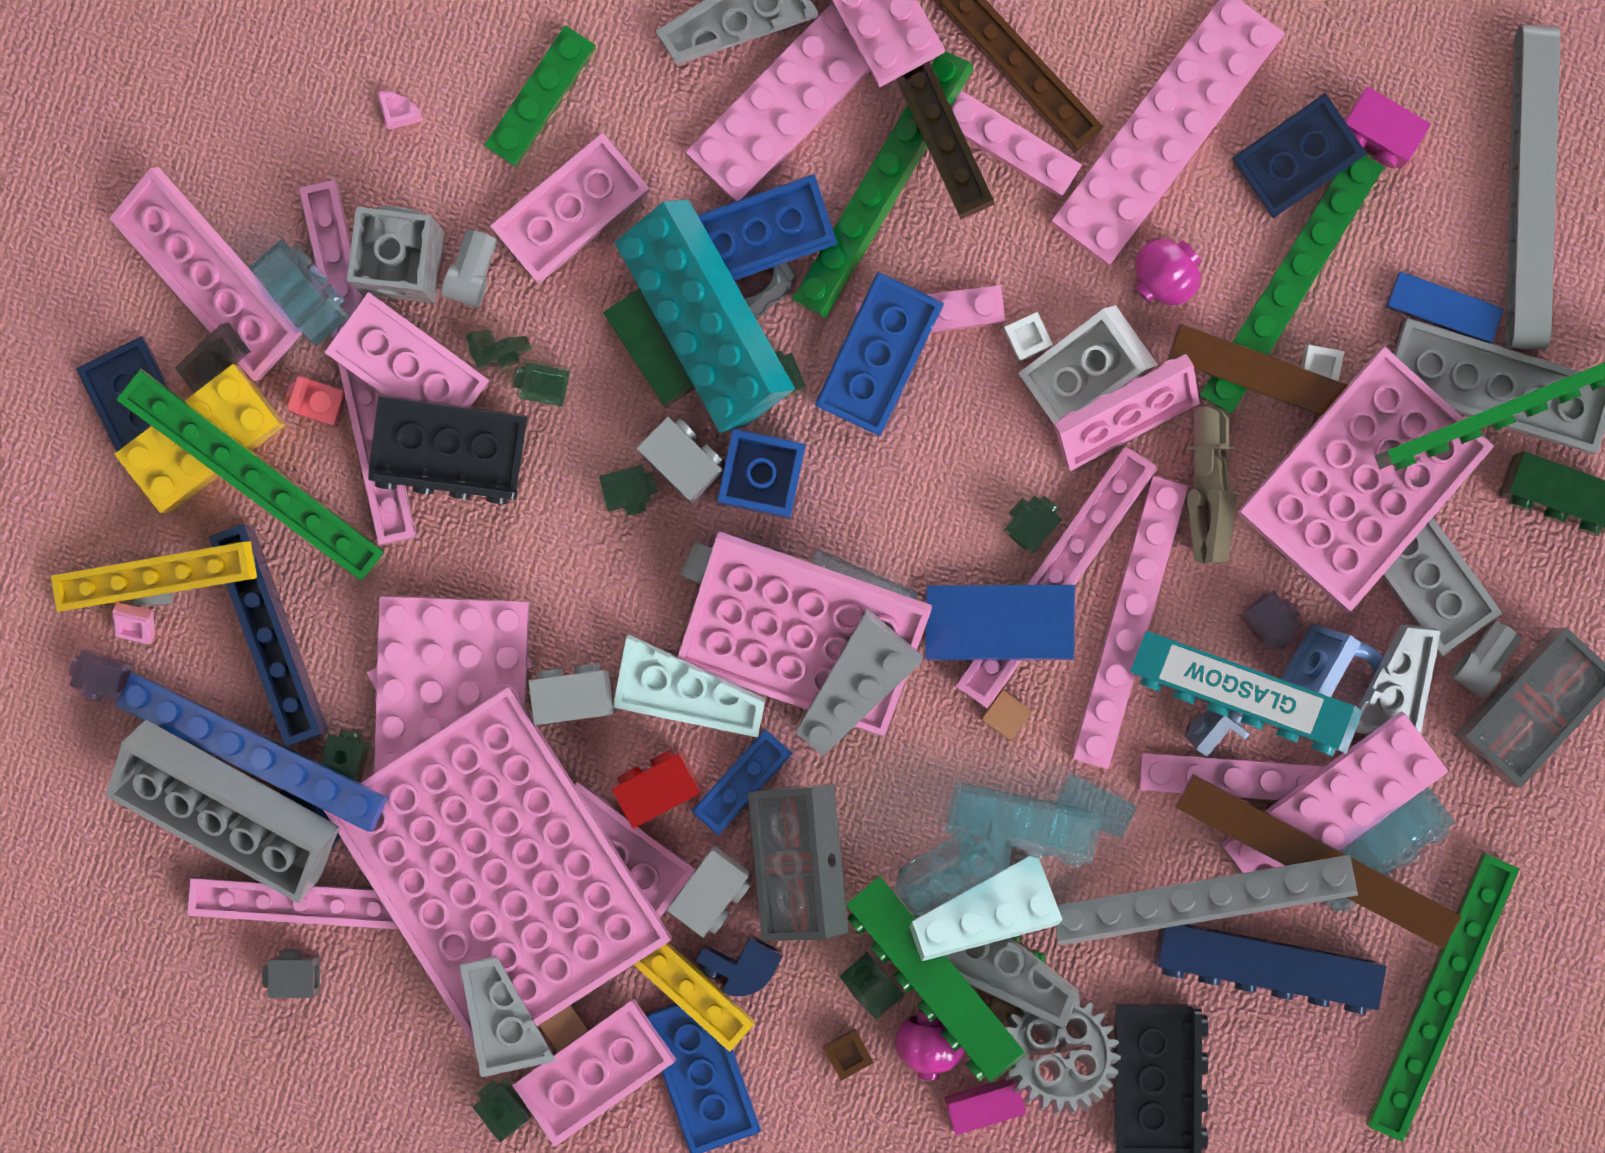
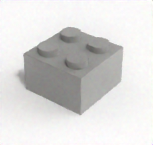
(681, 460)
(573, 696)
(709, 891)

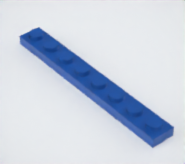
(252, 752)

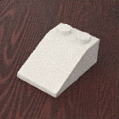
(1087, 364)

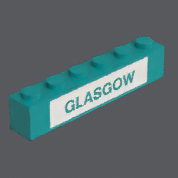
(1247, 692)

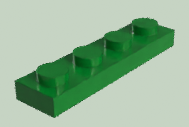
(540, 96)

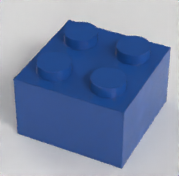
(761, 474)

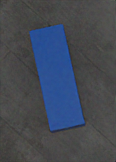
(1444, 307)
(745, 775)

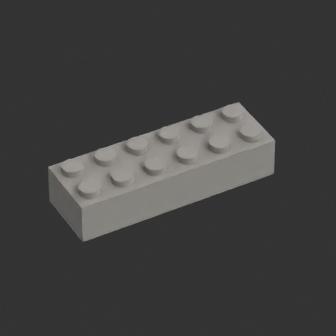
(221, 811)

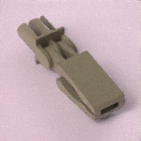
(1211, 499)

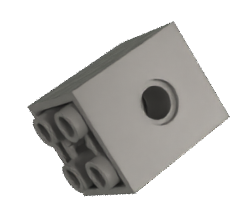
(396, 254)

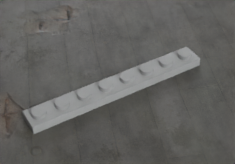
(1206, 900)

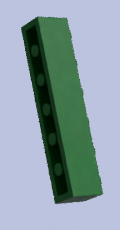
(938, 983)

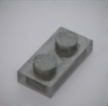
(212, 357)

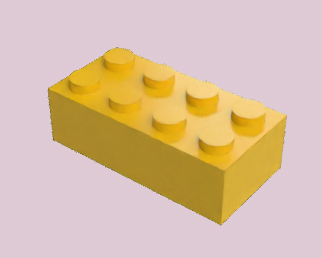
(173, 475)

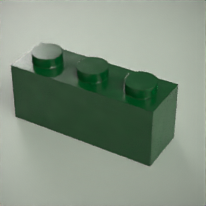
(649, 347)
(1556, 491)

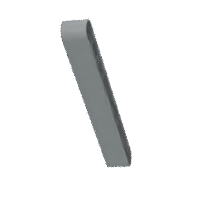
(1532, 187)

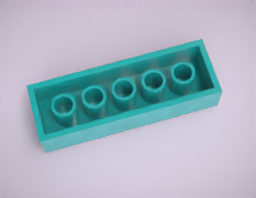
(704, 315)

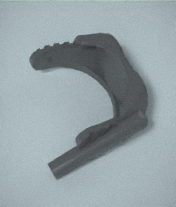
(775, 292)

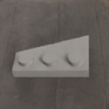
(1401, 679)

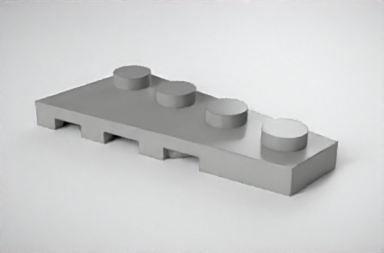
(726, 23)
(860, 678)
(1018, 978)

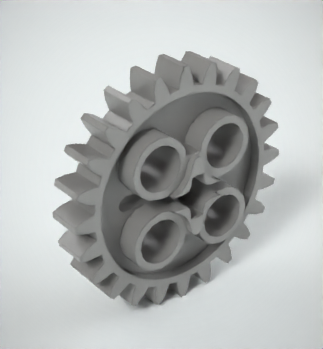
(1068, 1085)

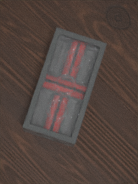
(1536, 707)
(798, 863)

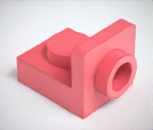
(315, 400)

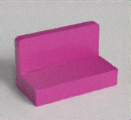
(984, 1105)

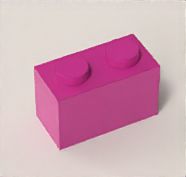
(1386, 128)

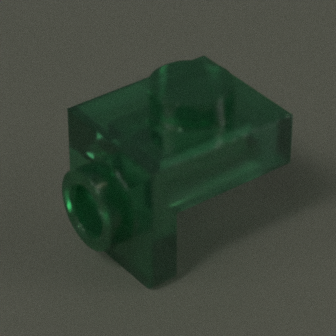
(491, 353)

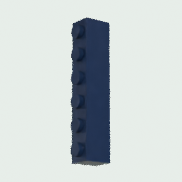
(273, 645)
(1270, 965)

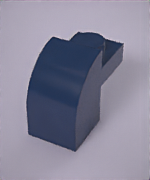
(746, 974)

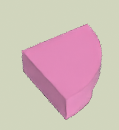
(398, 110)

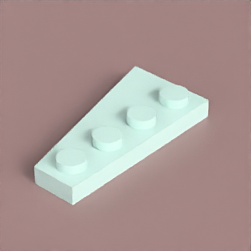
(679, 691)
(994, 910)

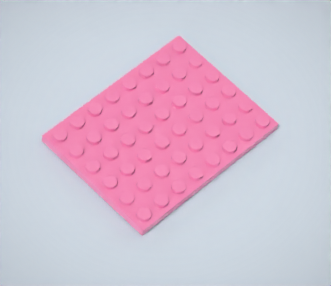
(504, 860)

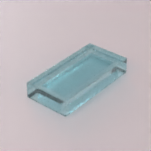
(1114, 811)

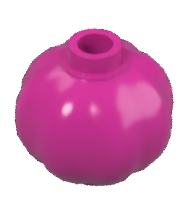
(1167, 272)
(924, 1048)

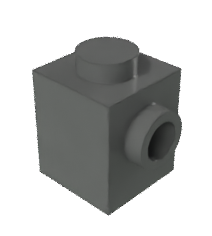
(292, 975)

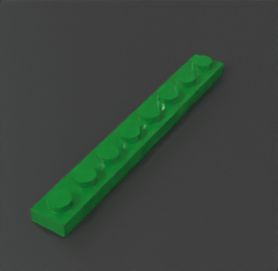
(874, 197)
(1298, 271)
(1498, 416)
(250, 474)
(1442, 998)

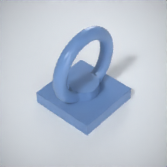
(1324, 659)

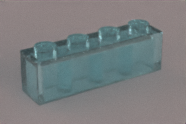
(1027, 822)
(1398, 838)

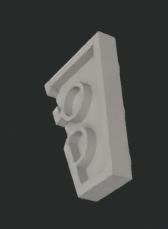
(500, 1021)

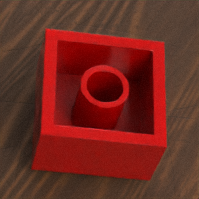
(657, 788)

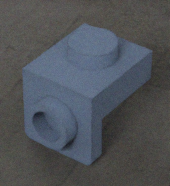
(1210, 728)

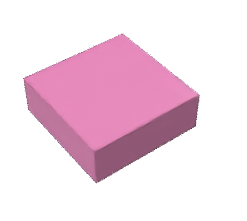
(133, 623)

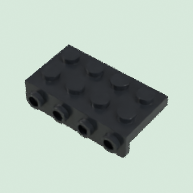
(446, 449)
(1160, 1079)

